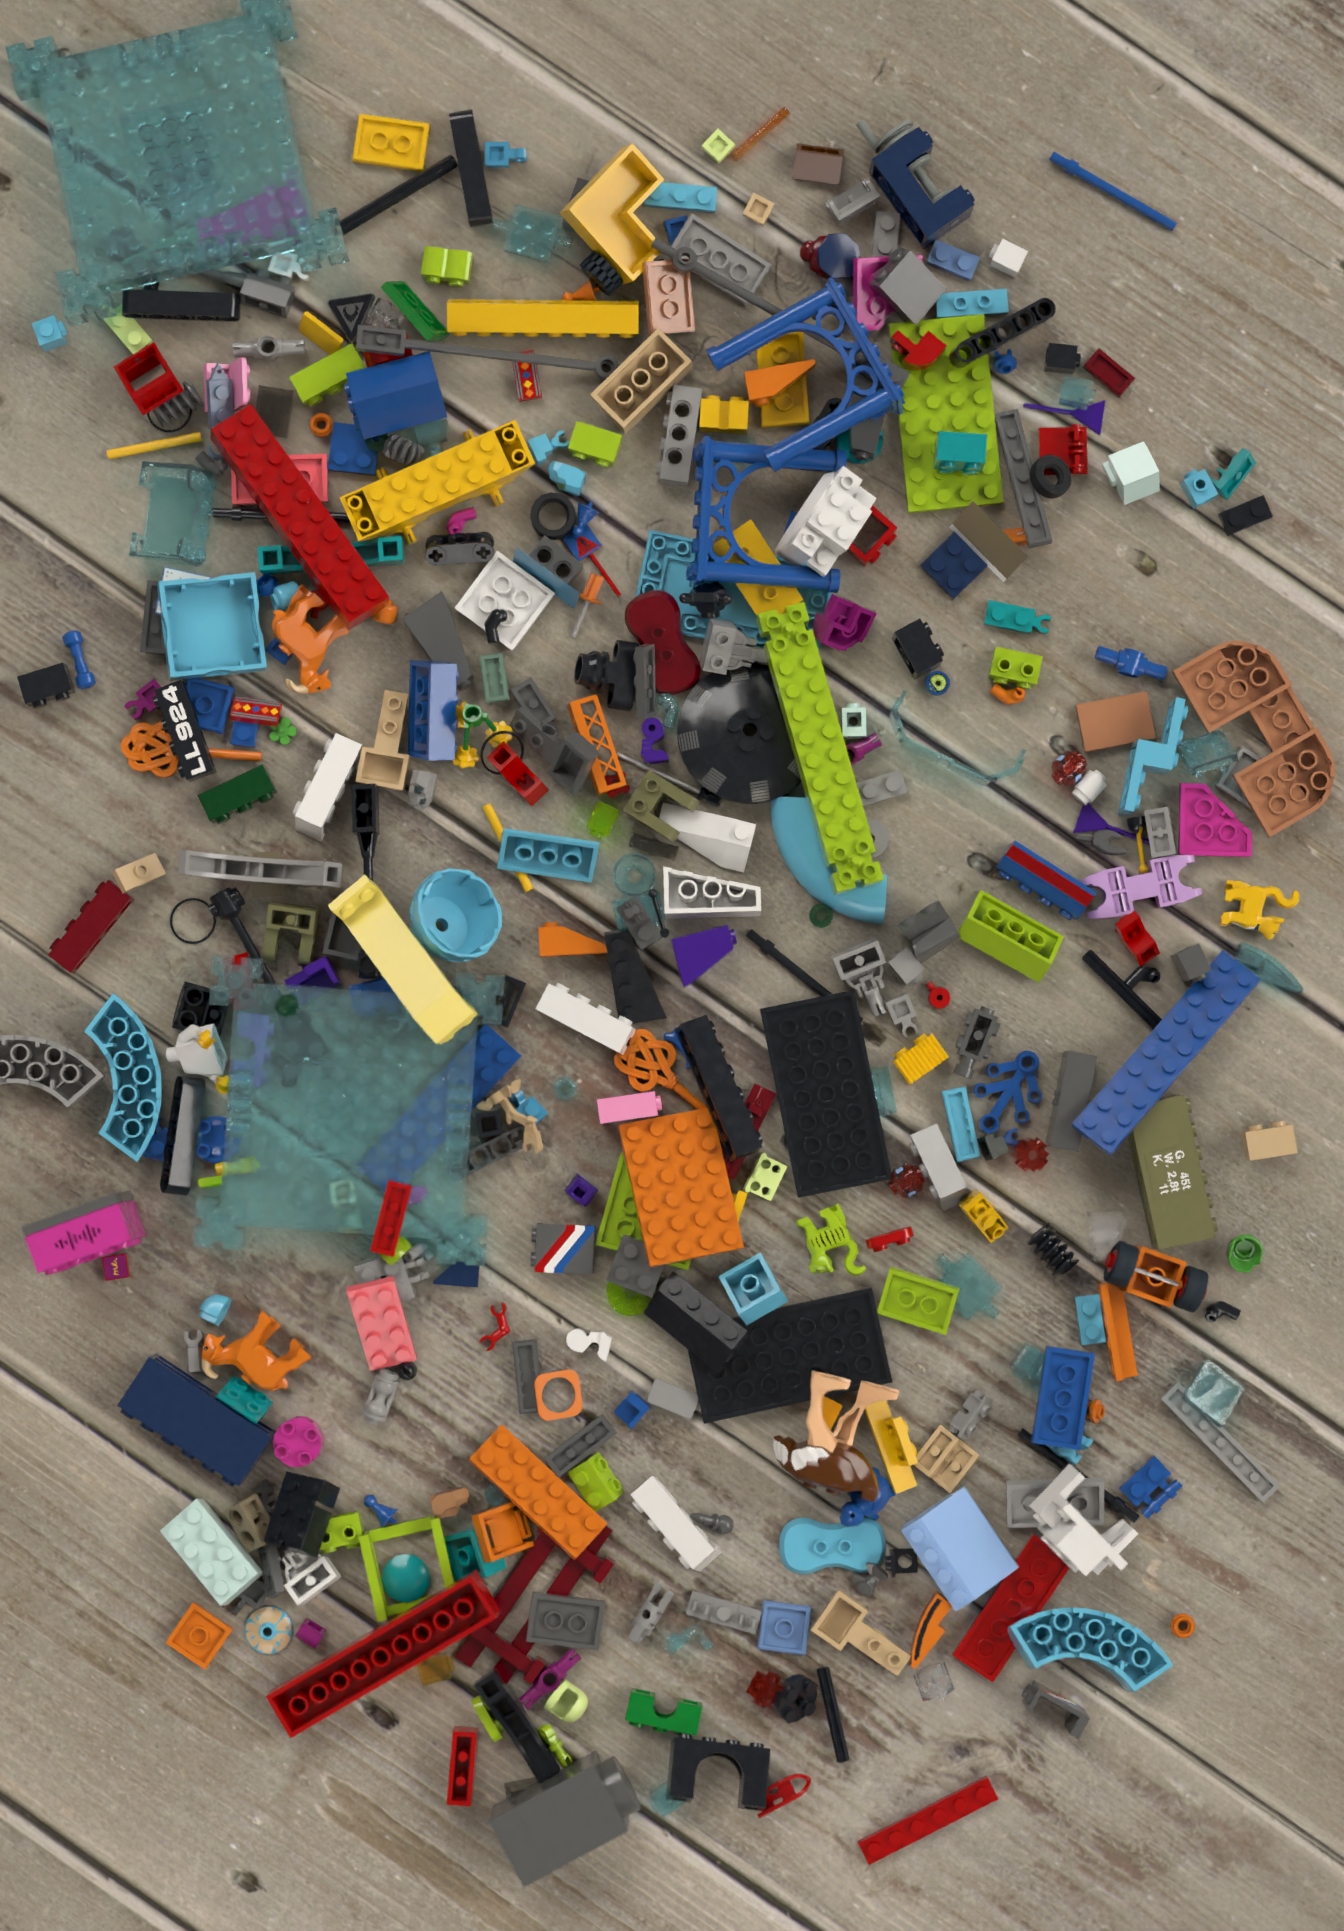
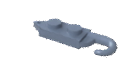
(218, 402)

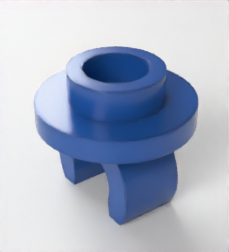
(1005, 363)

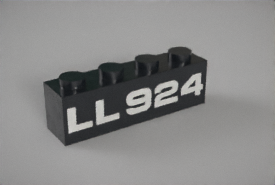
(184, 730)

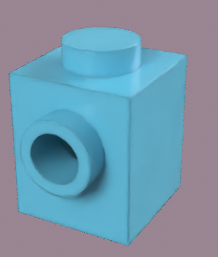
(50, 333)
(1198, 488)

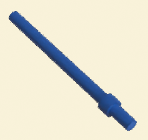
(1072, 167)

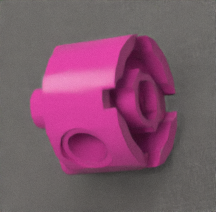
(298, 1441)

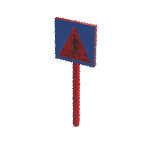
(584, 547)

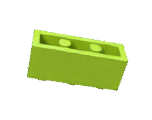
(326, 375)

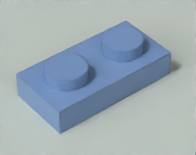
(953, 260)

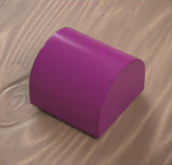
(310, 1633)

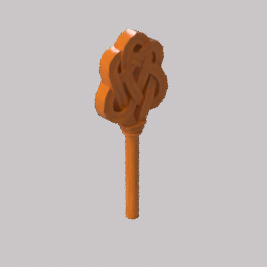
(139, 752)
(637, 1044)

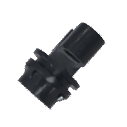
(597, 671)

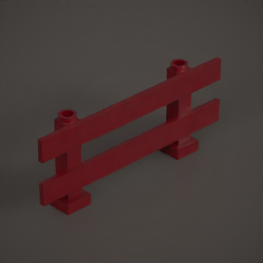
(515, 1654)

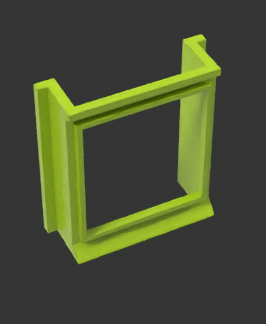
(371, 1564)

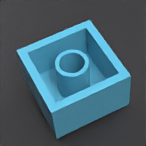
(753, 1288)

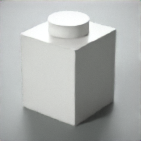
(1007, 257)

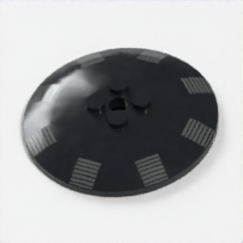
(718, 750)

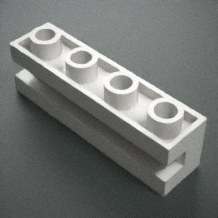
(586, 1019)

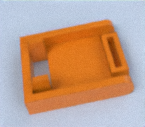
(505, 1529)

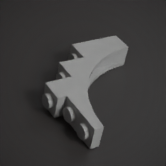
(260, 870)

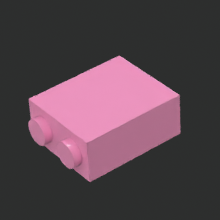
(628, 1107)

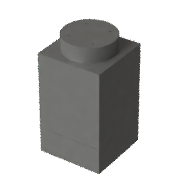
(564, 1816)

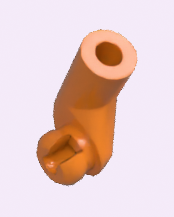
(1008, 696)

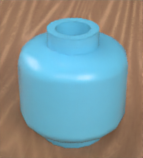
(282, 595)

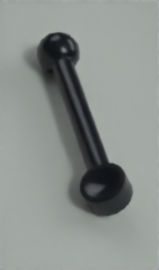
(664, 932)

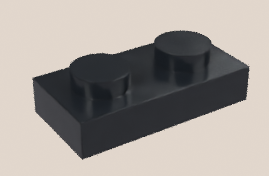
(1245, 515)

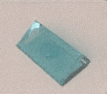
(883, 1091)

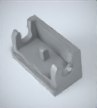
(853, 202)
(1160, 832)

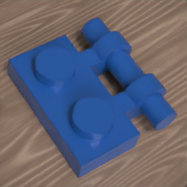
(1145, 1481)

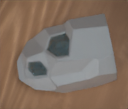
(422, 788)

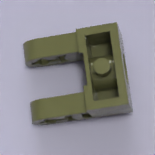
(648, 797)
(292, 917)

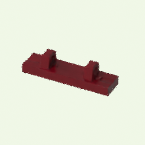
(758, 1103)

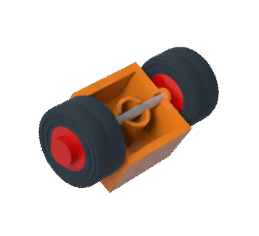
(1155, 1276)

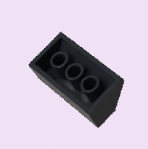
(696, 1322)

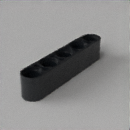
(471, 168)
(181, 305)
(1009, 325)
(182, 1135)

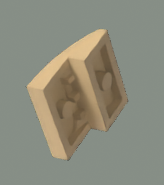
(946, 1459)

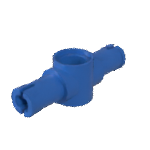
(1131, 663)

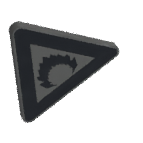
(351, 312)

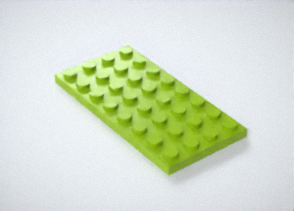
(949, 402)

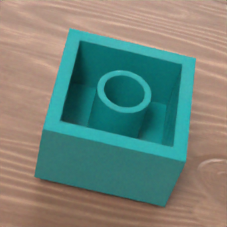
(959, 452)

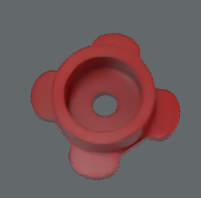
(611, 780)

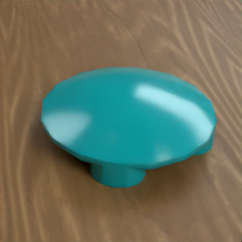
(405, 1578)

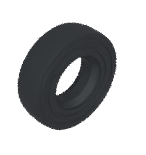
(1039, 481)

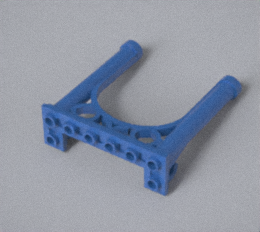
(875, 404)
(752, 571)

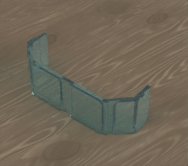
(951, 764)

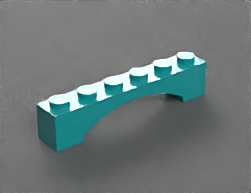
(374, 552)

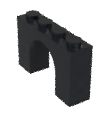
(750, 1762)

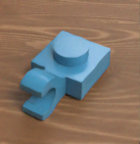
(499, 155)
(528, 1106)

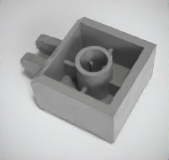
(375, 1267)

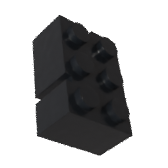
(296, 1520)

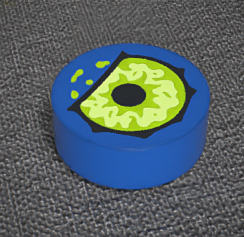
(937, 683)

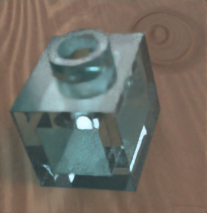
(1076, 393)
(659, 1802)

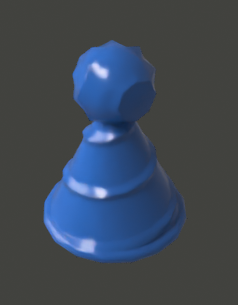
(585, 514)
(382, 1512)

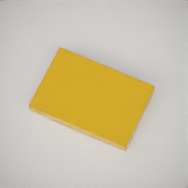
(391, 142)

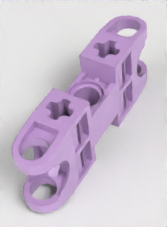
(1160, 883)

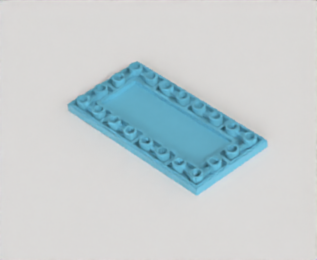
(666, 568)

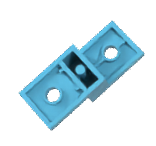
(1153, 756)

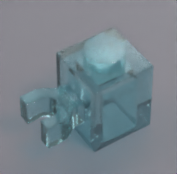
(432, 434)

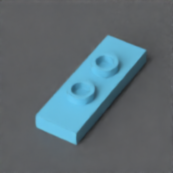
(972, 303)
(960, 1124)

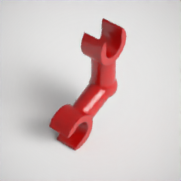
(503, 1328)

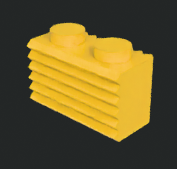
(920, 1058)

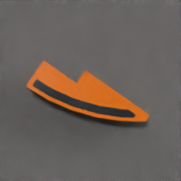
(928, 1628)

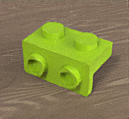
(596, 1482)

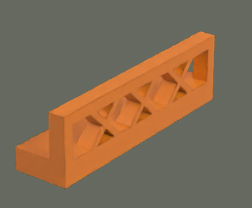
(580, 727)
(1117, 1331)

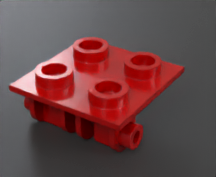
(1068, 445)

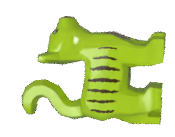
(830, 1237)

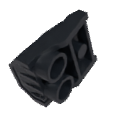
(195, 1001)

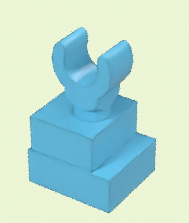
(542, 447)

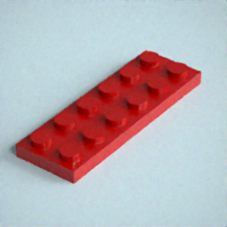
(1019, 1595)

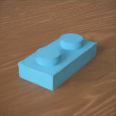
(1090, 1319)

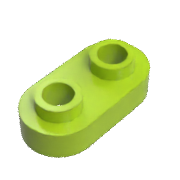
(491, 1724)

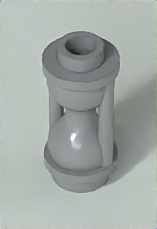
(384, 1384)

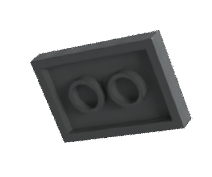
(565, 1620)

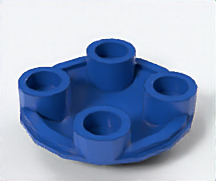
(211, 1139)

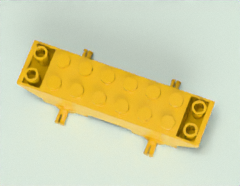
(460, 473)

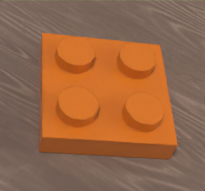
(199, 1635)

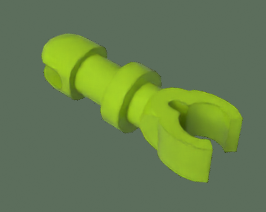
(550, 1737)

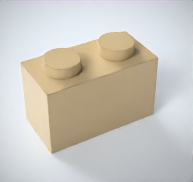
(1270, 1141)

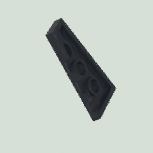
(631, 983)

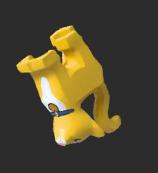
(1251, 905)

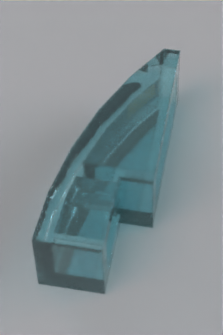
(1267, 968)

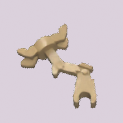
(531, 1134)

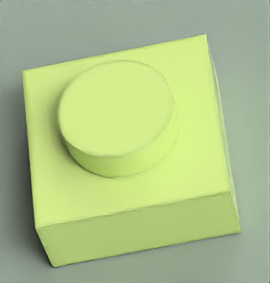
(718, 146)

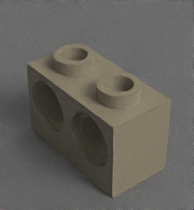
(249, 1521)

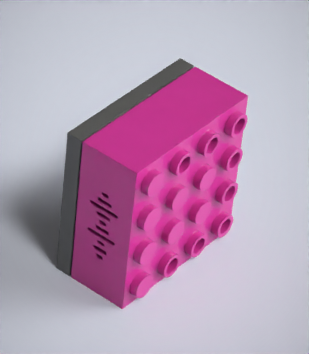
(84, 1233)

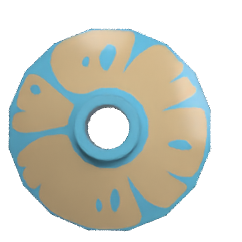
(276, 1620)

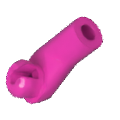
(459, 518)

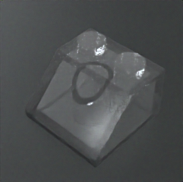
(1104, 1231)

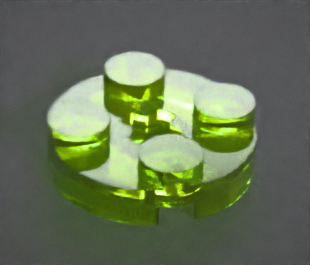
(624, 1305)

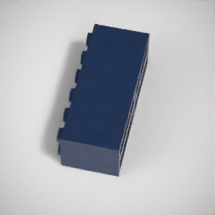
(195, 1420)

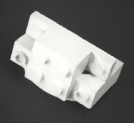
(827, 522)
(1074, 1537)

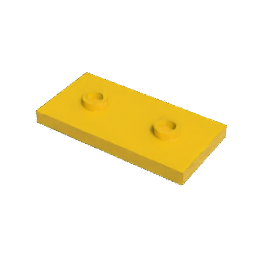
(759, 597)

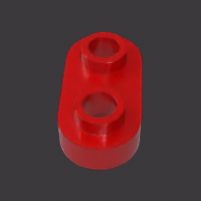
(899, 1236)

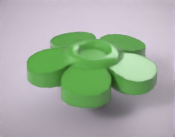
(282, 731)

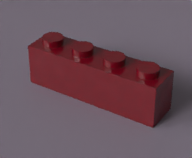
(91, 926)

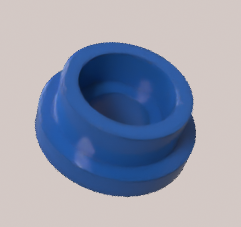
(266, 584)

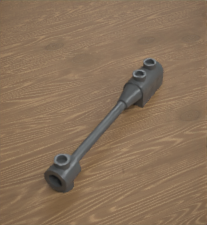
(258, 290)

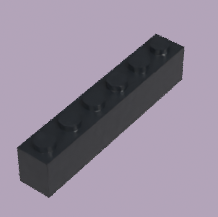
(718, 1088)

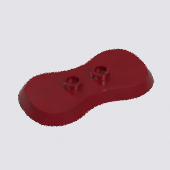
(656, 620)

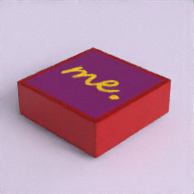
(116, 1267)

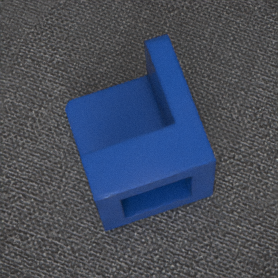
(632, 1409)

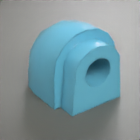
(215, 1308)

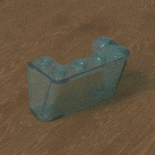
(176, 514)

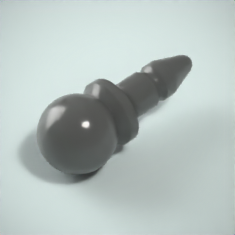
(722, 1524)

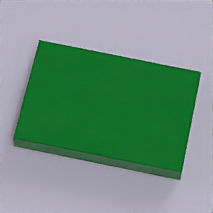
(415, 310)

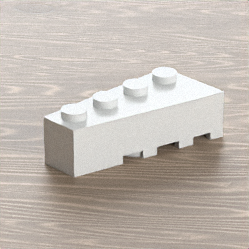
(326, 786)
(674, 1524)

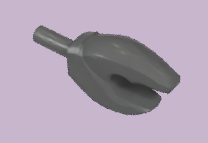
(1100, 841)

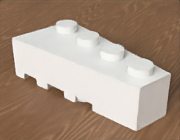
(707, 897)

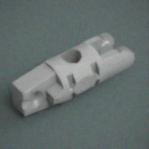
(642, 1622)

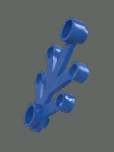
(1011, 1088)

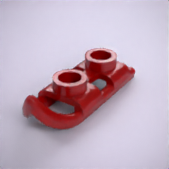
(785, 1791)

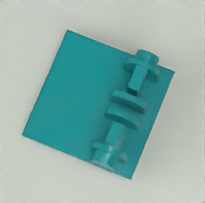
(245, 1399)

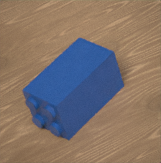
(395, 395)

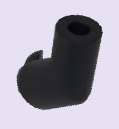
(491, 624)
(1220, 1309)

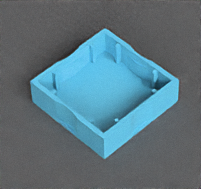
(211, 626)

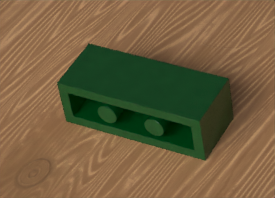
(238, 794)

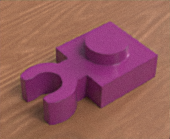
(145, 699)

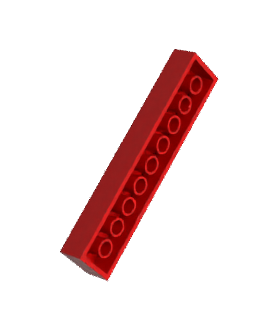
(299, 517)
(383, 1653)

